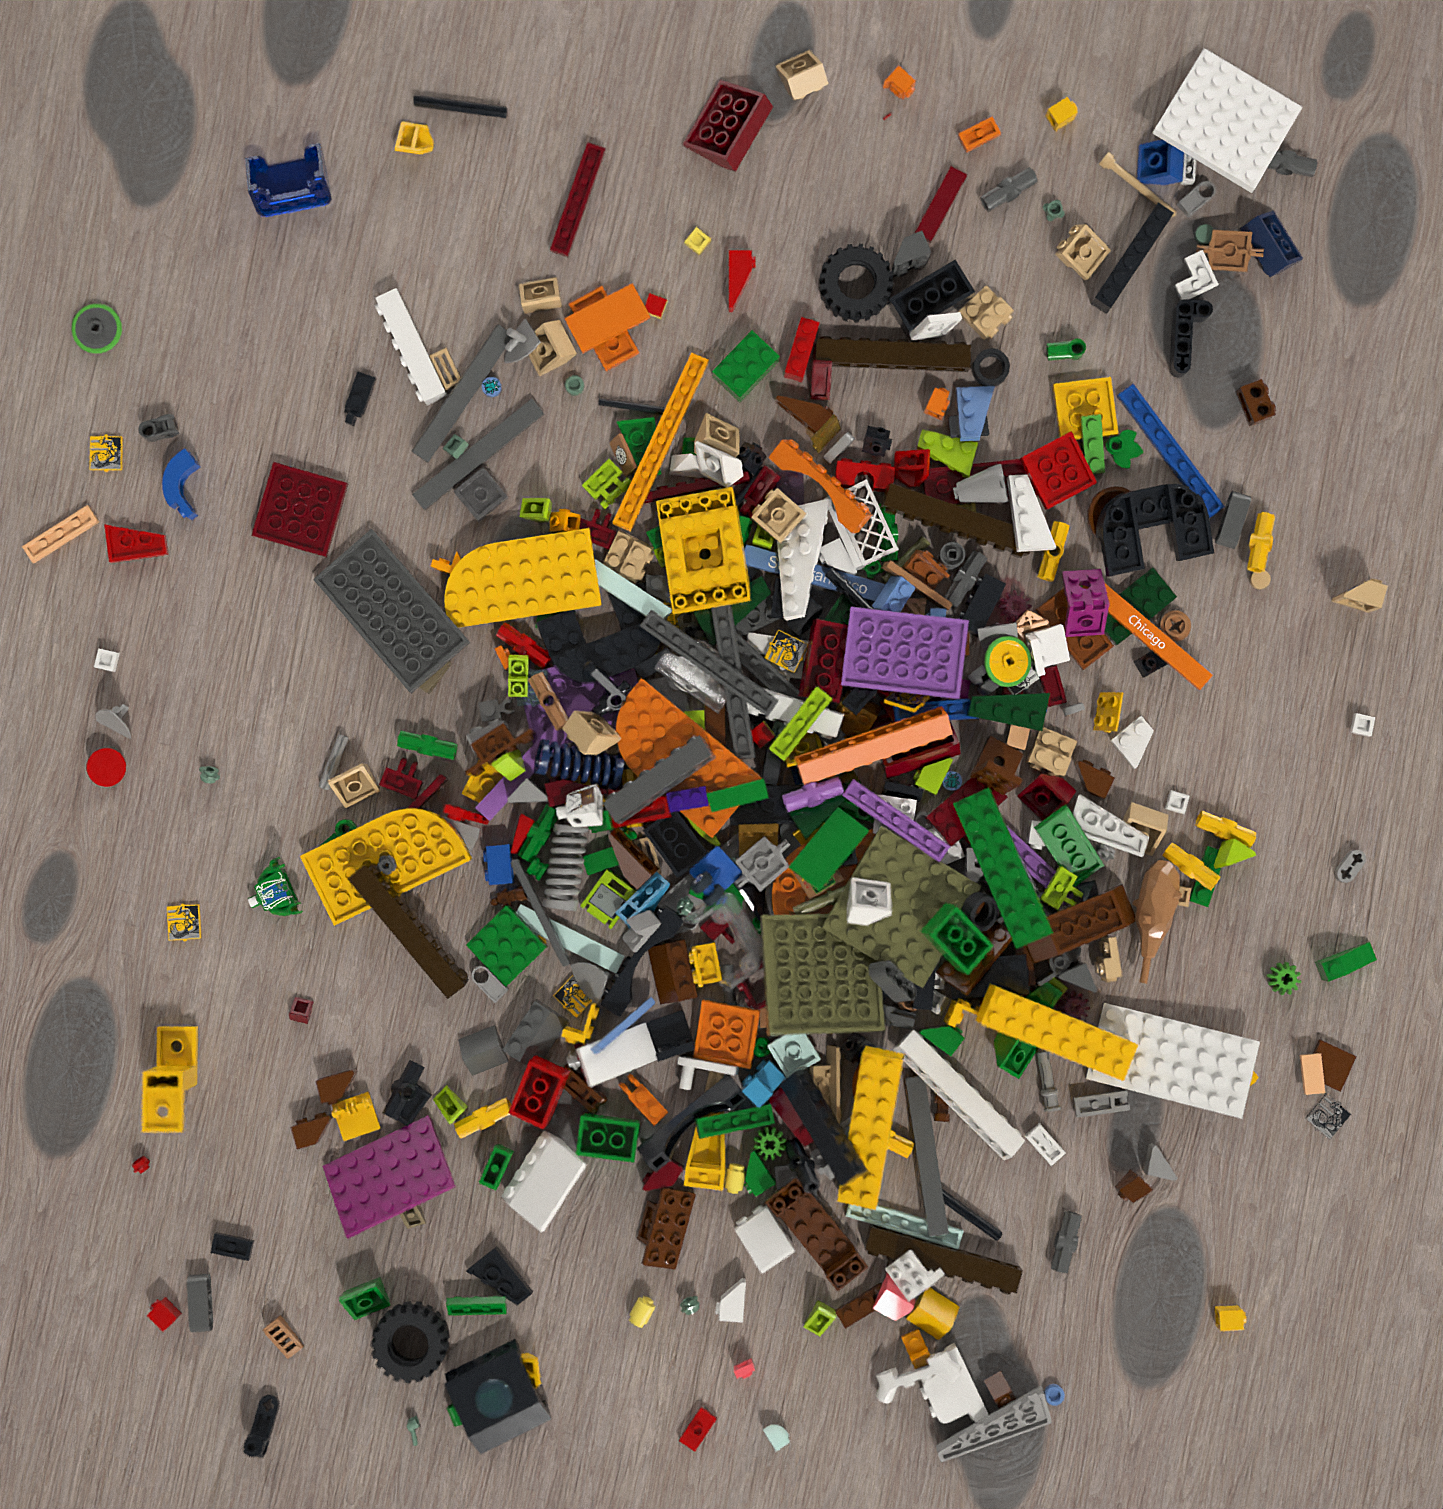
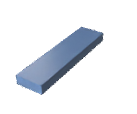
(620, 1028)

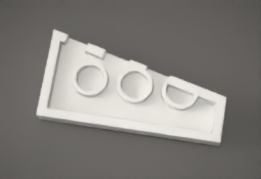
(1028, 519)
(1107, 828)

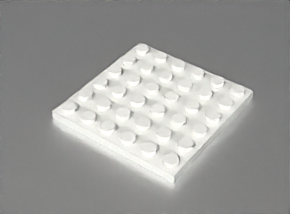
(1227, 120)

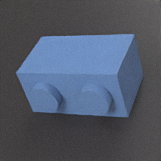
(894, 595)

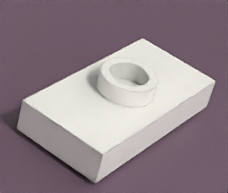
(1045, 1144)

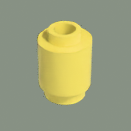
(734, 1178)
(642, 1311)

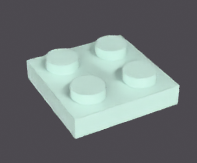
(793, 1053)

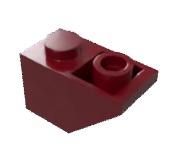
(663, 1177)

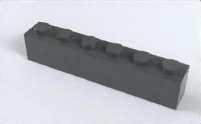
(659, 779)

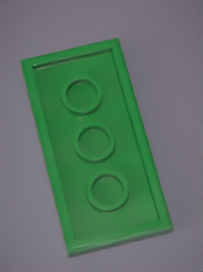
(1069, 844)
(828, 849)

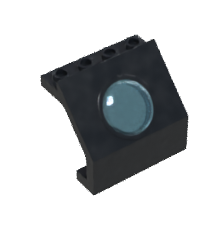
(495, 1397)

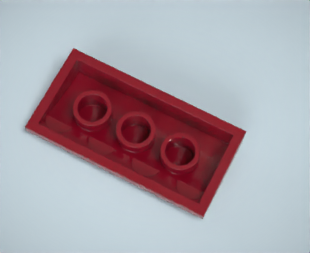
(824, 659)

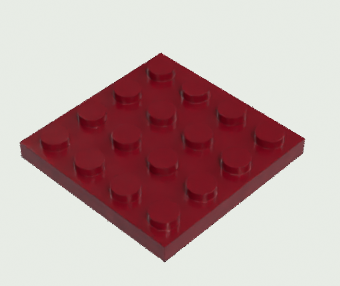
(300, 509)

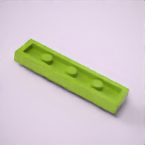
(800, 723)

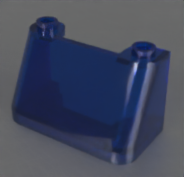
(289, 184)

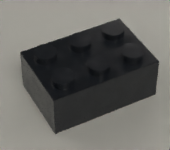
(675, 843)

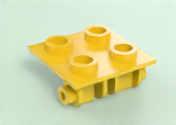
(1108, 711)
(355, 1116)

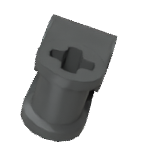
(162, 427)

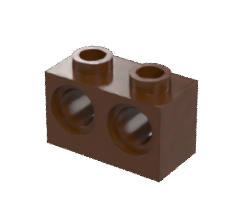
(1250, 404)

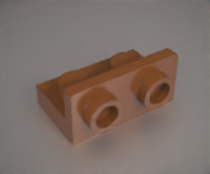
(925, 568)

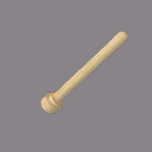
(1110, 163)

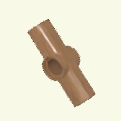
(544, 690)

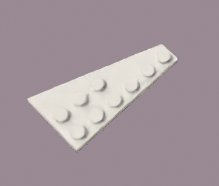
(799, 556)

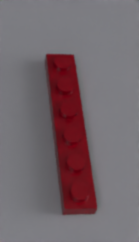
(577, 199)
(683, 488)

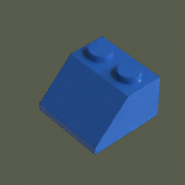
(1160, 163)

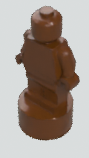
(505, 897)
(942, 1110)

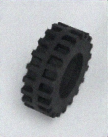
(855, 308)

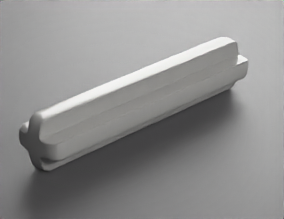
(333, 761)

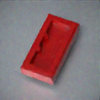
(697, 1428)

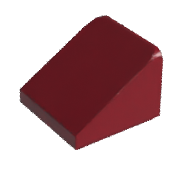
(301, 1010)

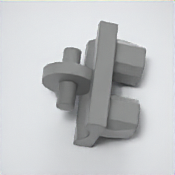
(820, 1164)

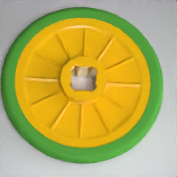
(997, 667)

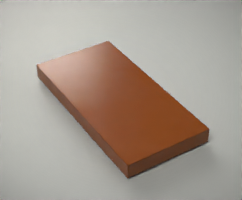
(1082, 648)

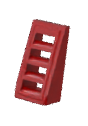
(523, 827)

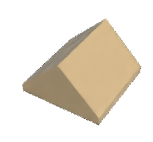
(540, 295)
(354, 785)

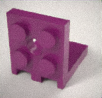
(1085, 603)

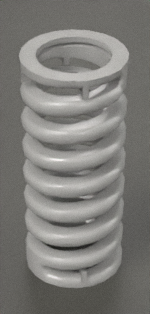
(567, 902)

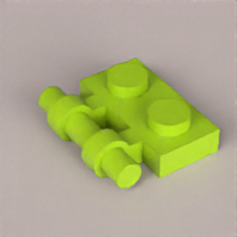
(602, 480)

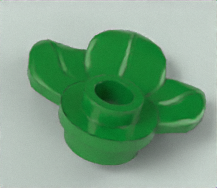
(1126, 449)

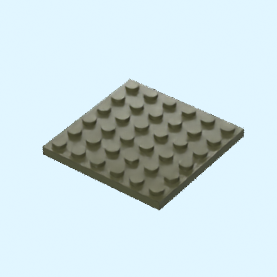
(917, 893)
(816, 979)

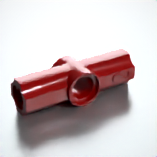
(523, 645)

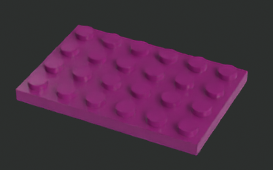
(388, 1176)

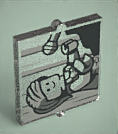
(1328, 1116)

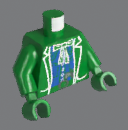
(275, 891)

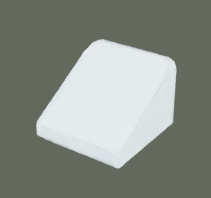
(940, 1003)

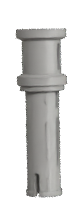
(1049, 1091)

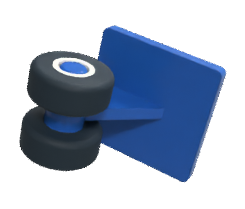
(714, 875)

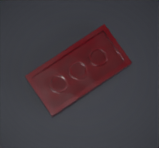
(945, 818)

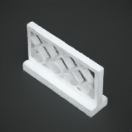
(849, 538)

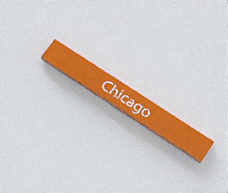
(1156, 640)

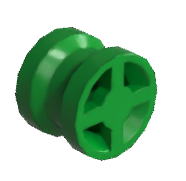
(537, 868)

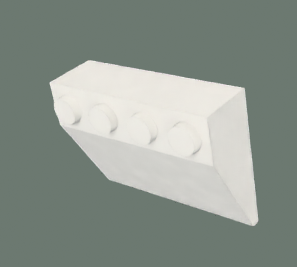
(543, 1180)

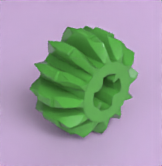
(1284, 986)
(769, 1150)

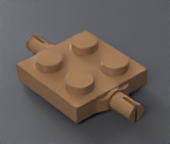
(1230, 250)

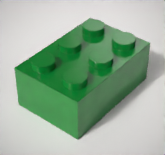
(745, 366)
(956, 938)
(607, 1137)

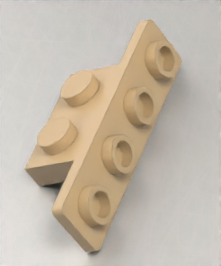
(828, 1079)

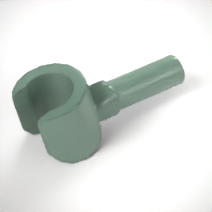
(412, 1424)

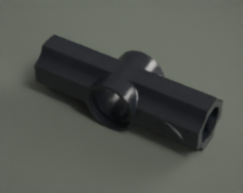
(403, 1090)
(802, 1165)

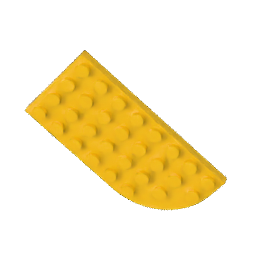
(523, 579)
(416, 839)

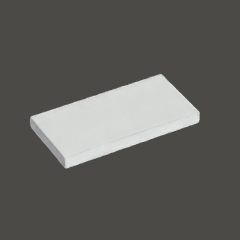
(625, 1053)

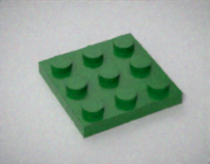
(506, 945)

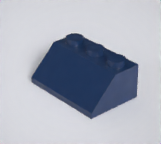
(1278, 247)

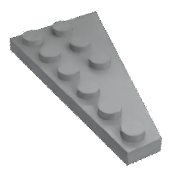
(1012, 1420)

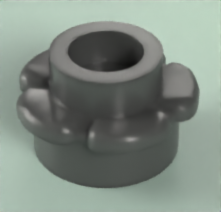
(391, 864)

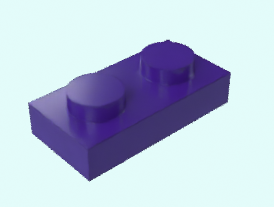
(687, 799)

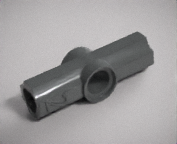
(1288, 163)
(1009, 189)
(965, 578)
(898, 1017)
(1066, 1242)

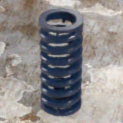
(546, 748)

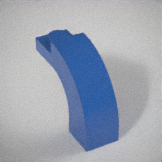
(173, 482)

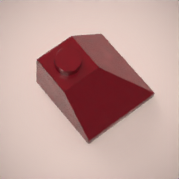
(1046, 795)

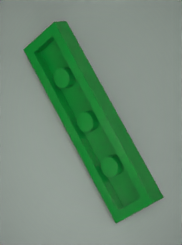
(734, 1121)

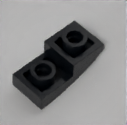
(1149, 663)

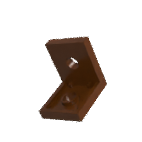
(992, 775)

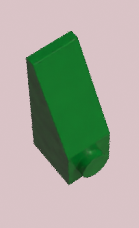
(1345, 962)

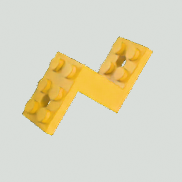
(169, 1079)

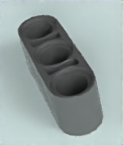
(1233, 520)
(891, 981)
(200, 1303)

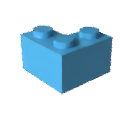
(762, 1083)

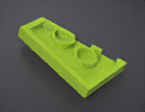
(950, 451)

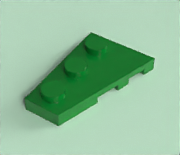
(638, 436)

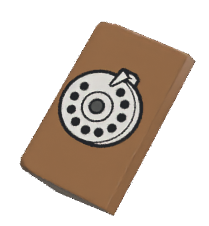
(623, 455)

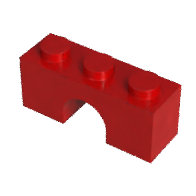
(801, 349)
(880, 474)

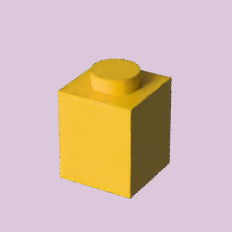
(1061, 113)
(1229, 1318)

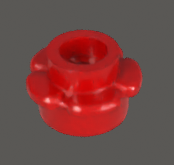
(141, 1164)

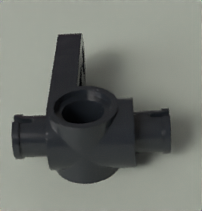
(611, 689)
(262, 1428)

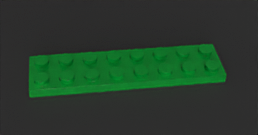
(1003, 868)

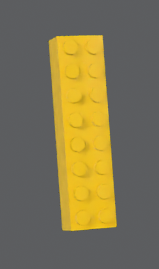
(1056, 1032)
(872, 1123)

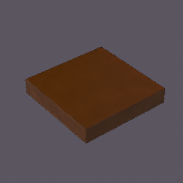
(1335, 1064)

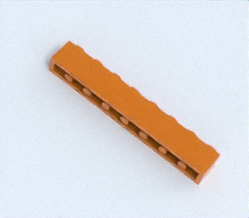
(873, 745)

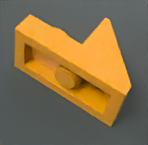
(443, 565)
(916, 1348)

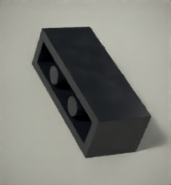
(982, 602)

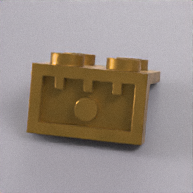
(859, 724)
(751, 834)

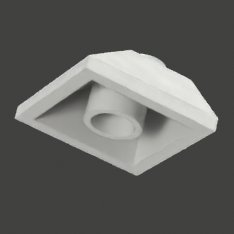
(718, 465)
(868, 901)

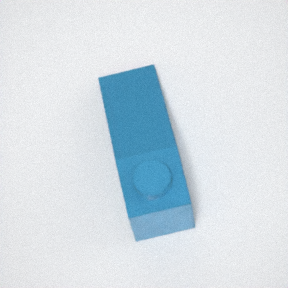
(644, 899)

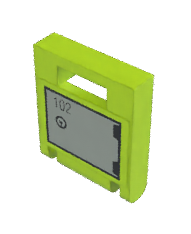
(606, 900)

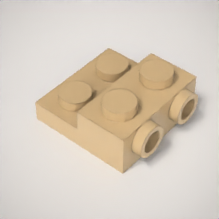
(1082, 251)
(986, 313)
(778, 515)
(629, 556)
(1051, 752)
(1109, 964)

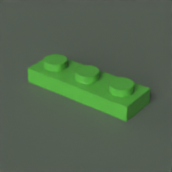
(1093, 442)

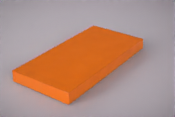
(607, 318)
(614, 350)

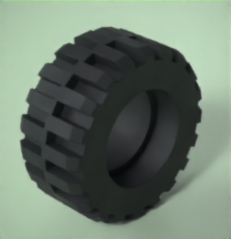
(392, 1360)

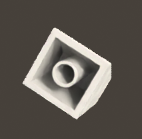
(764, 1238)

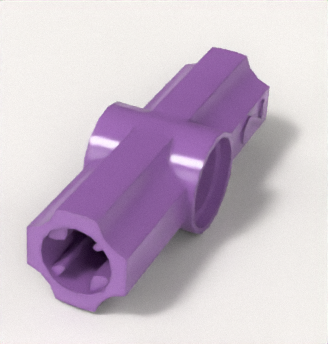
(812, 794)

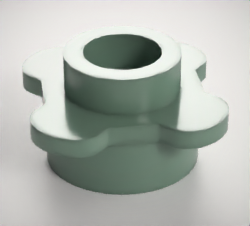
(1056, 204)
(209, 774)
(684, 906)
(690, 1305)

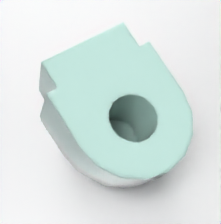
(777, 1436)

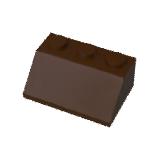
(672, 972)

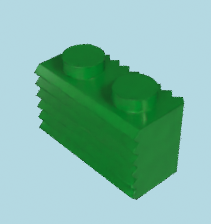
(496, 1166)

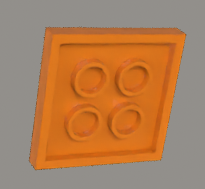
(726, 1034)

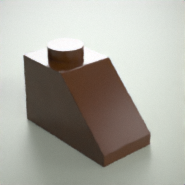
(335, 1086)
(1132, 1187)

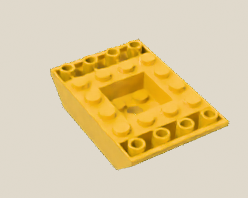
(699, 524)

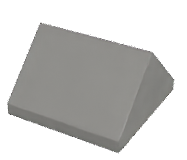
(527, 793)

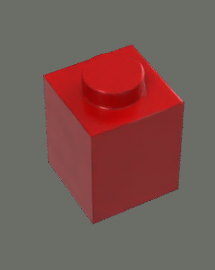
(163, 1313)

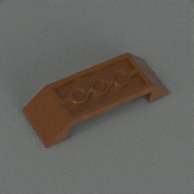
(1084, 923)
(818, 1233)

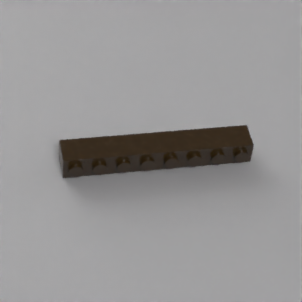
(894, 355)
(950, 518)
(408, 929)
(951, 1261)

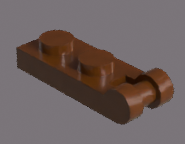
(579, 1089)
(858, 1307)

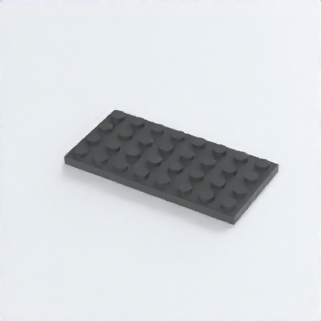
(391, 611)

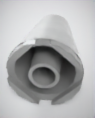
(983, 487)

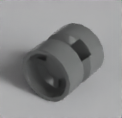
(951, 555)
(985, 687)

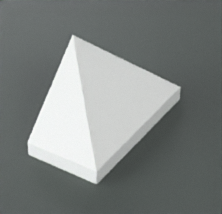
(686, 466)

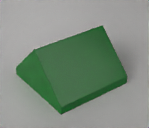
(365, 1299)

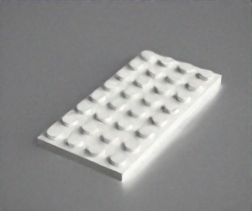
(1182, 1061)

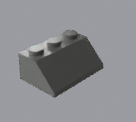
(535, 1033)

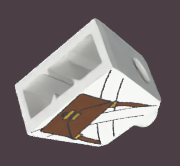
(583, 807)

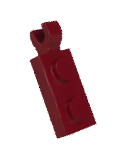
(759, 489)

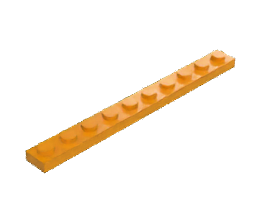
(660, 442)

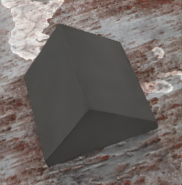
(1079, 975)
(482, 1050)

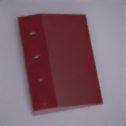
(728, 124)
(920, 755)

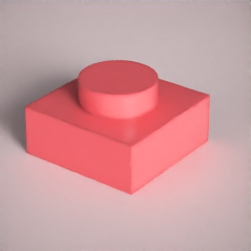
(744, 1369)

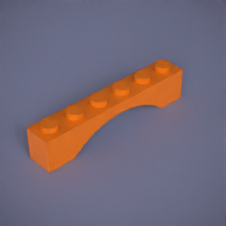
(849, 511)

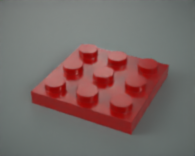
(1058, 470)

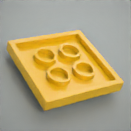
(1085, 399)

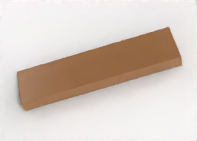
(921, 588)

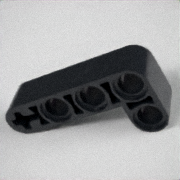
(1185, 339)

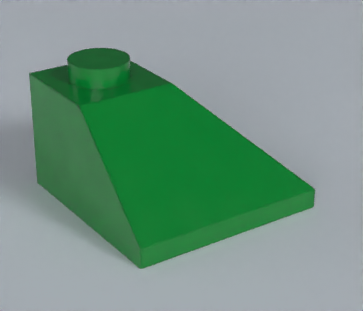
(1013, 1054)

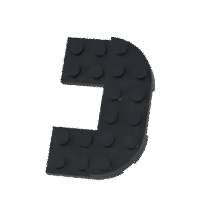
(1149, 507)
(611, 653)

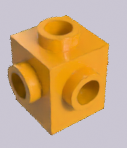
(564, 521)

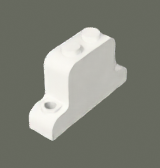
(955, 1398)

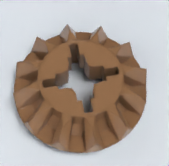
(1184, 627)

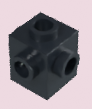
(876, 441)
(751, 457)
(854, 1047)

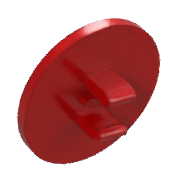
(106, 767)

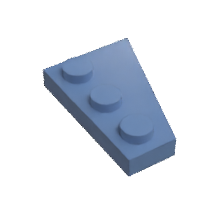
(972, 410)

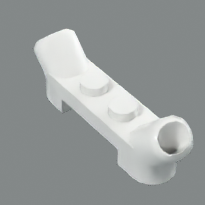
(938, 1364)

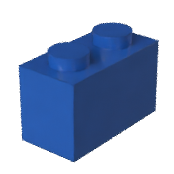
(499, 864)

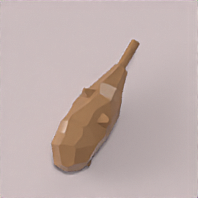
(1156, 909)

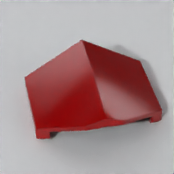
(912, 466)

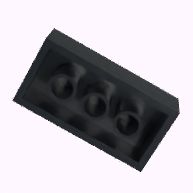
(932, 295)

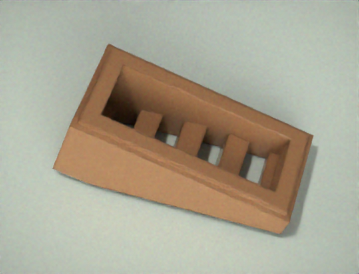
(273, 1336)

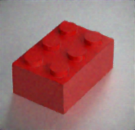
(539, 1092)

